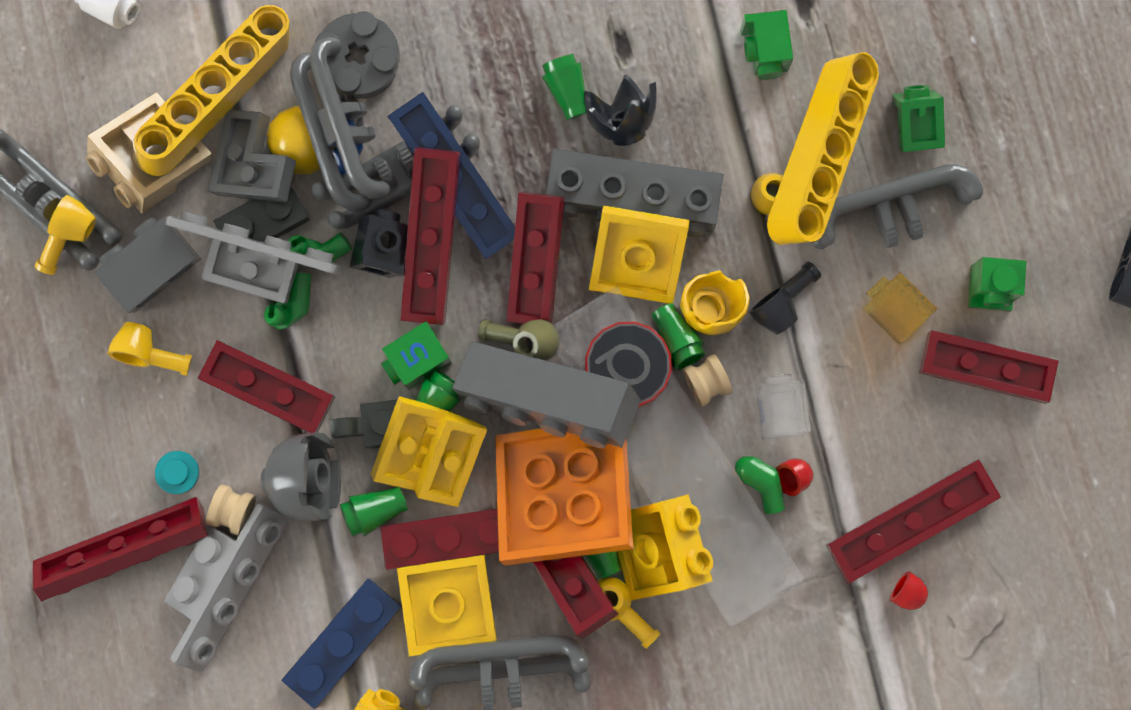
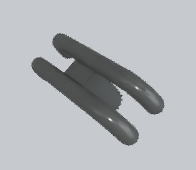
(330, 128)
(395, 169)
(957, 177)
(41, 193)
(498, 661)

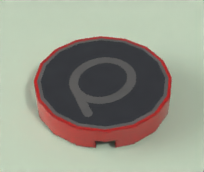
(631, 355)

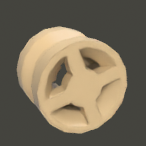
(707, 380)
(230, 509)

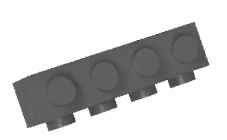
(652, 188)
(547, 395)

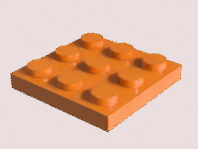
(560, 497)

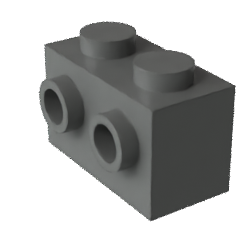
(146, 264)

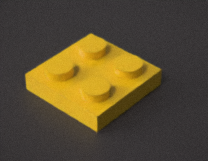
(638, 254)
(446, 604)

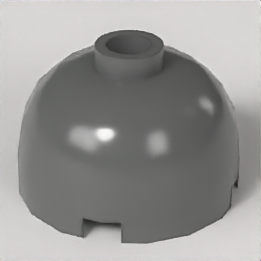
(303, 478)

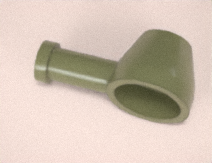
(540, 331)

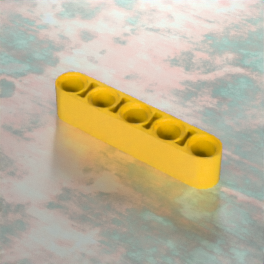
(211, 108)
(823, 149)

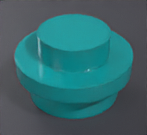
(177, 472)

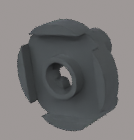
(381, 62)

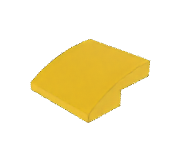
(428, 451)

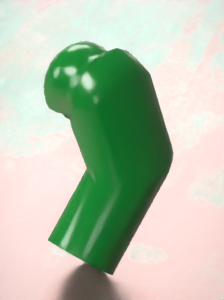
(336, 245)
(287, 314)
(764, 480)

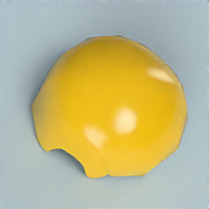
(290, 138)
(714, 303)

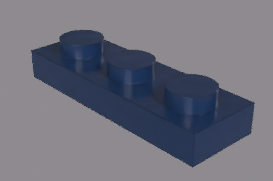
(341, 643)

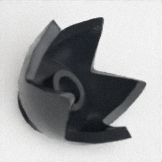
(626, 117)

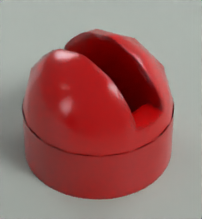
(794, 476)
(909, 592)

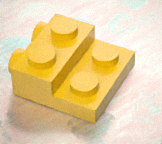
(665, 549)

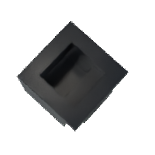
(368, 251)

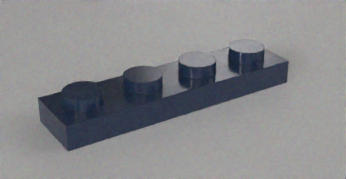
(475, 203)

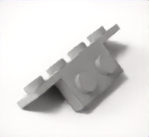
(248, 264)
(218, 581)

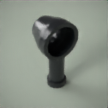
(777, 309)

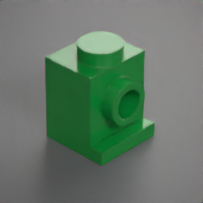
(767, 43)
(996, 283)

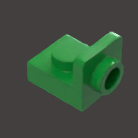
(920, 118)

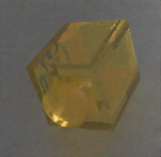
(898, 307)

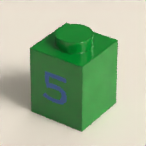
(414, 356)

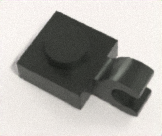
(370, 425)

